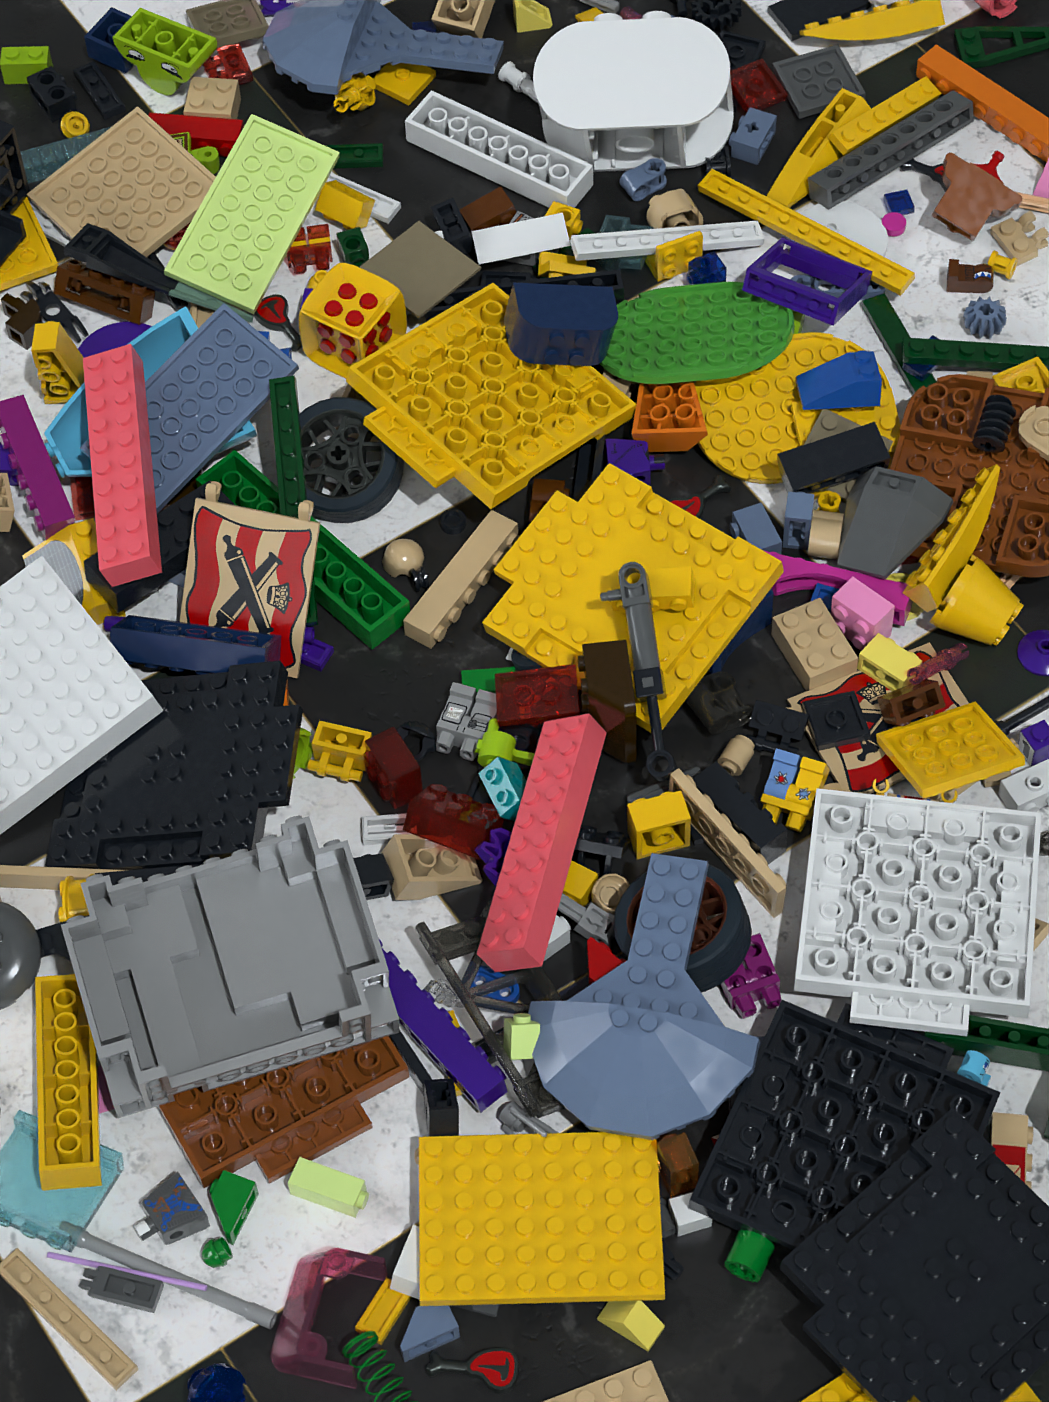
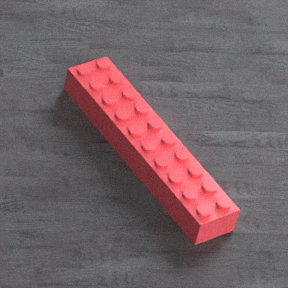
(121, 466)
(542, 844)

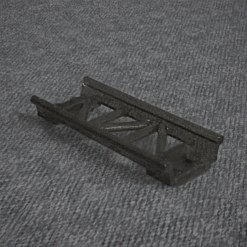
(465, 939)

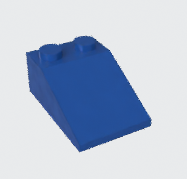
(842, 383)

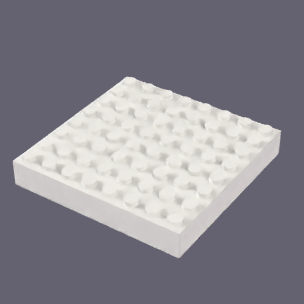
(61, 691)

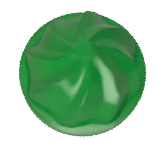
(216, 1253)

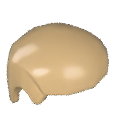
(402, 556)
(608, 891)

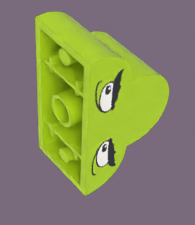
(163, 49)

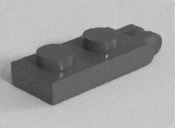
(123, 1288)

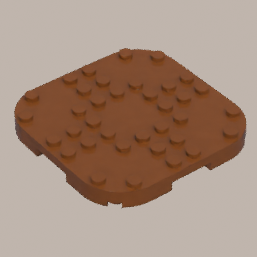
(939, 447)

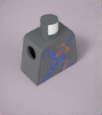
(171, 1212)

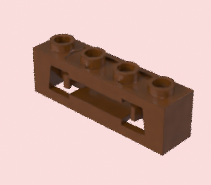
(104, 292)

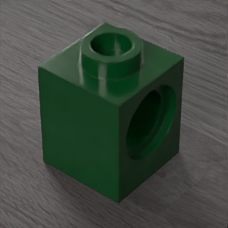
(352, 247)

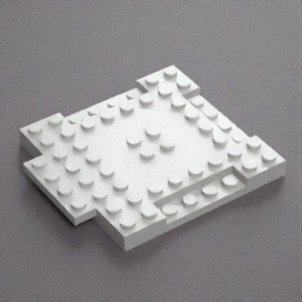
(919, 910)

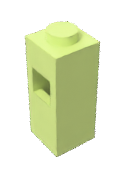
(328, 1187)

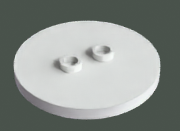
(853, 223)

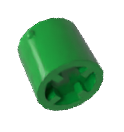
(749, 1256)

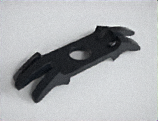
(48, 300)

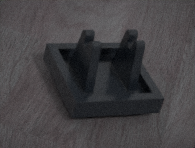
(610, 844)

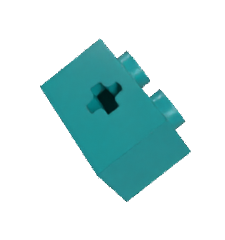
(504, 785)

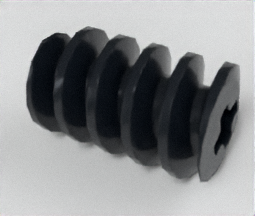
(994, 424)

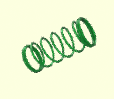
(358, 1351)

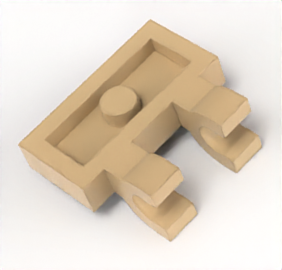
(1013, 240)

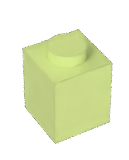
(520, 1036)

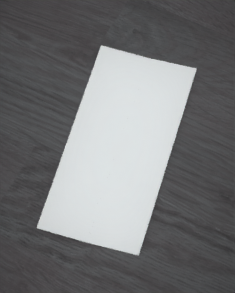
(520, 238)

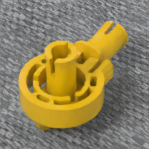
(357, 91)

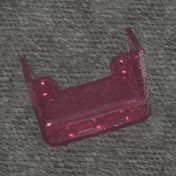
(294, 1346)

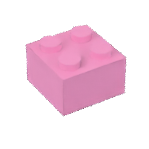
(861, 613)

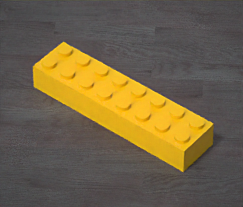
(66, 1087)

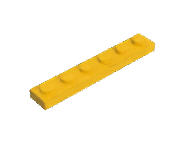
(884, 115)

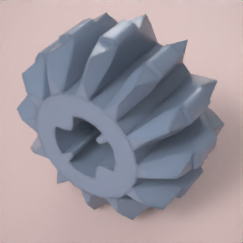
(985, 317)

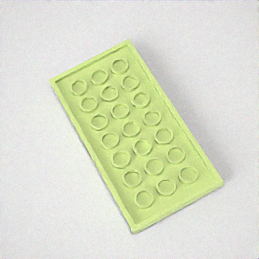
(252, 214)

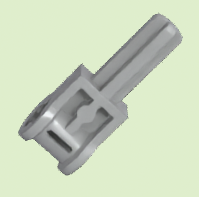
(590, 921)

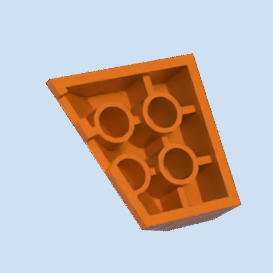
(668, 417)

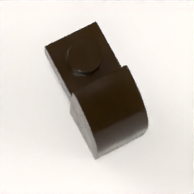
(22, 319)

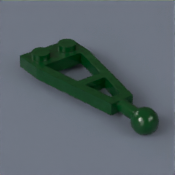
(972, 51)

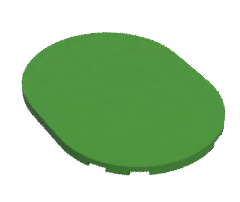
(696, 334)

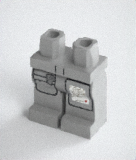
(465, 719)

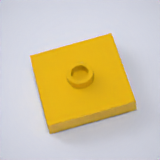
(403, 81)

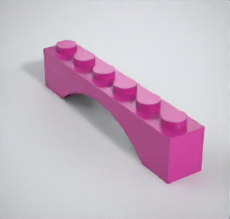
(805, 575)

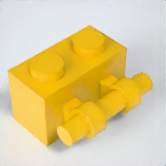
(341, 747)

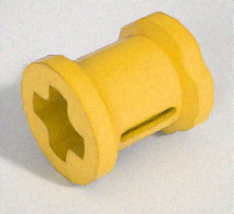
(1003, 264)
(829, 501)

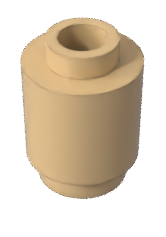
(737, 755)

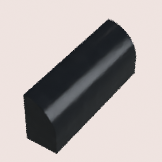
(833, 460)

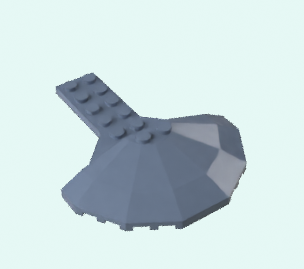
(335, 39)
(642, 1041)

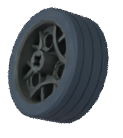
(346, 460)

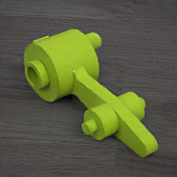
(500, 744)

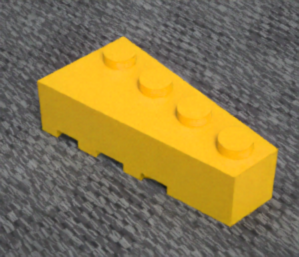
(57, 362)

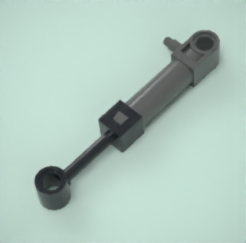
(647, 671)

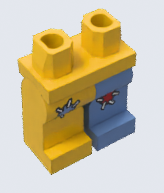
(793, 788)

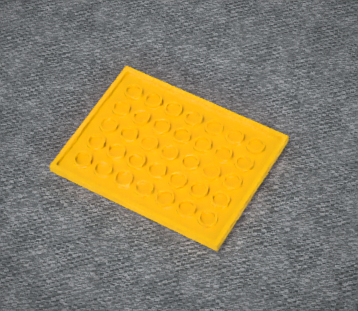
(539, 1219)

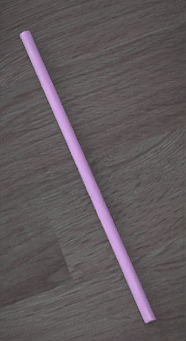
(150, 1275)

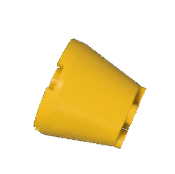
(978, 605)

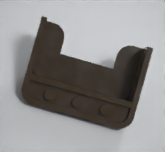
(610, 695)

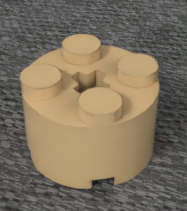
(673, 210)

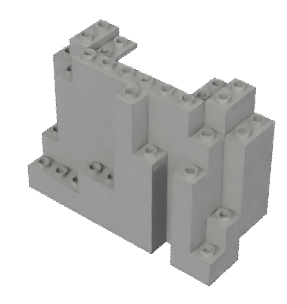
(229, 968)

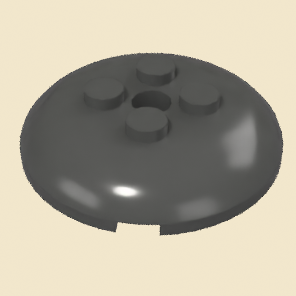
(18, 954)

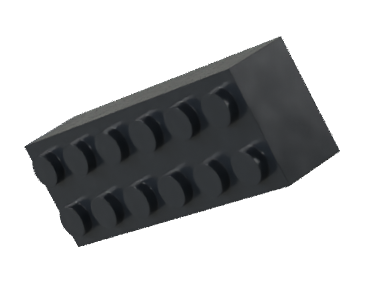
(174, 542)

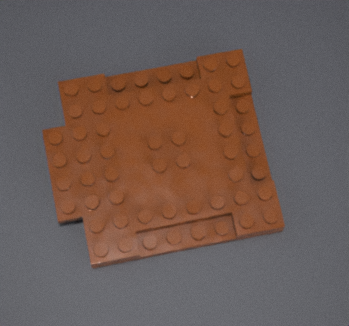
(283, 1112)

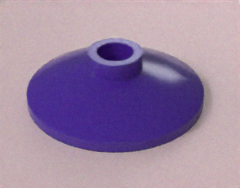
(1031, 653)

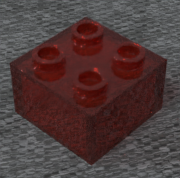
(392, 768)

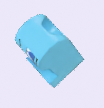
(974, 1067)

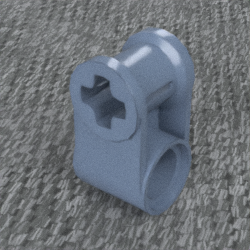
(643, 181)

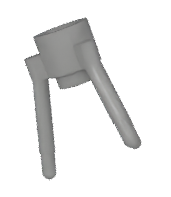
(518, 1119)

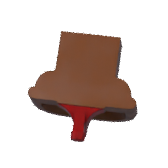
(973, 195)

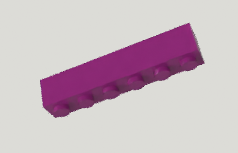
(34, 467)

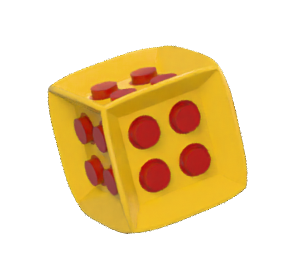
(350, 317)

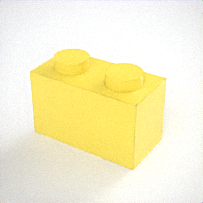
(887, 662)

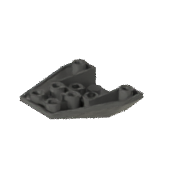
(888, 520)

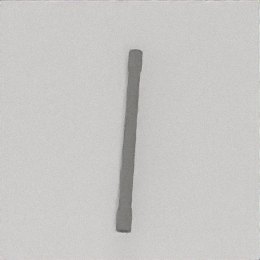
(249, 1310)

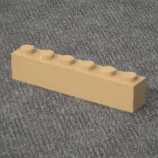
(461, 579)

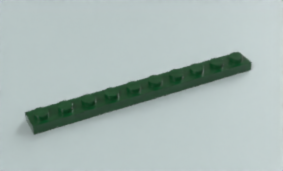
(290, 458)

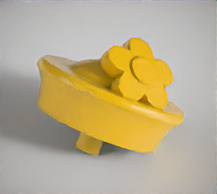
(74, 124)

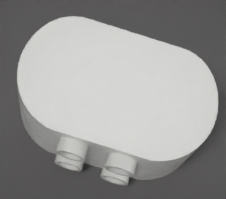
(635, 91)

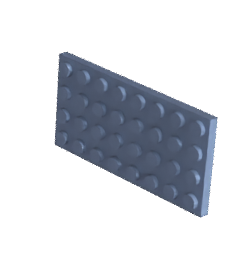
(206, 396)

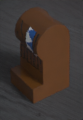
(969, 278)

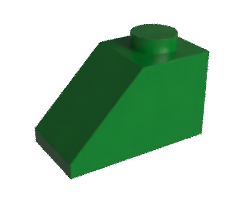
(233, 1201)

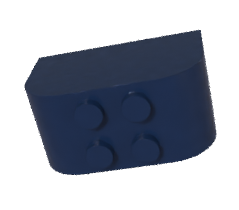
(560, 323)

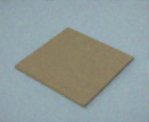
(422, 267)

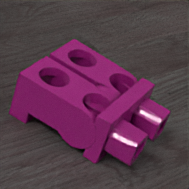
(753, 981)

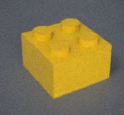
(658, 824)

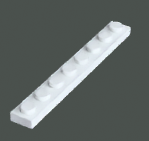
(645, 241)

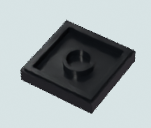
(836, 720)

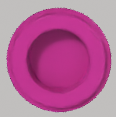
(894, 223)

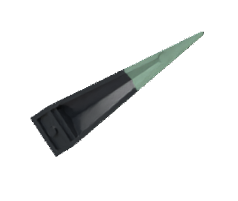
(112, 256)

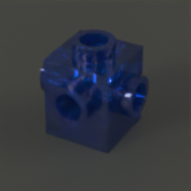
(706, 270)

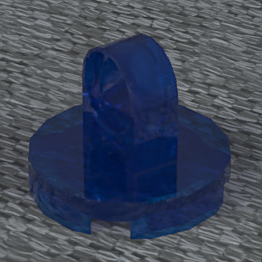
(216, 1384)

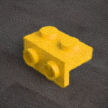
(561, 265)

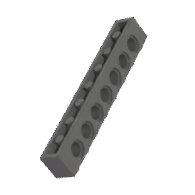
(890, 149)

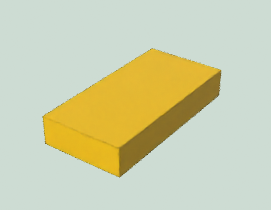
(383, 1311)

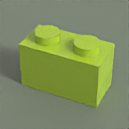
(22, 62)

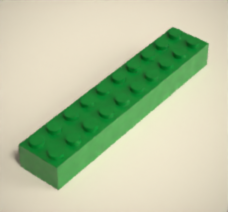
(342, 580)

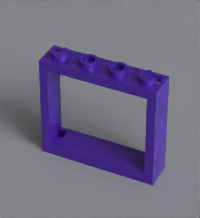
(799, 297)

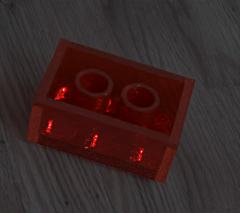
(451, 819)

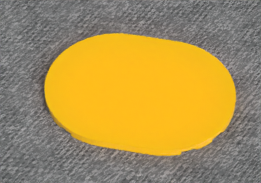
(751, 413)

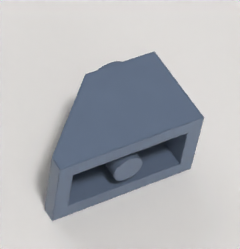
(427, 1330)

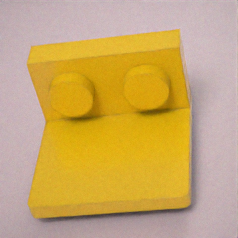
(674, 256)

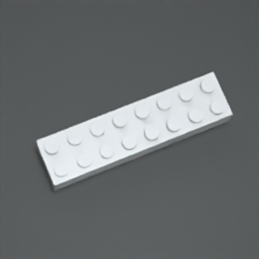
(498, 152)

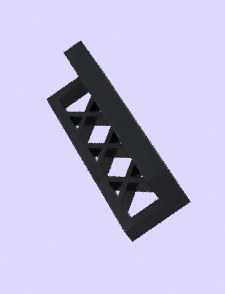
(589, 466)

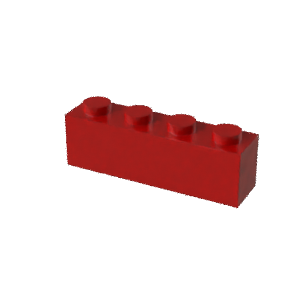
(204, 131)

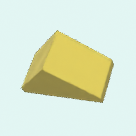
(530, 15)
(632, 1321)

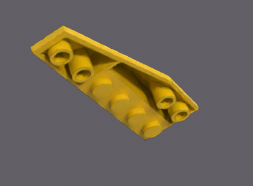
(883, 22)
(816, 149)
(953, 545)

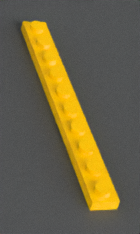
(804, 230)

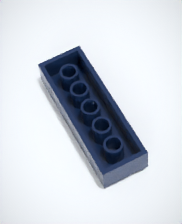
(190, 645)

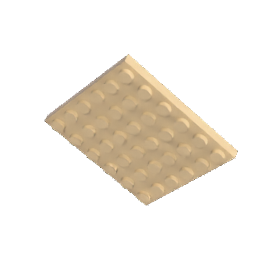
(128, 183)

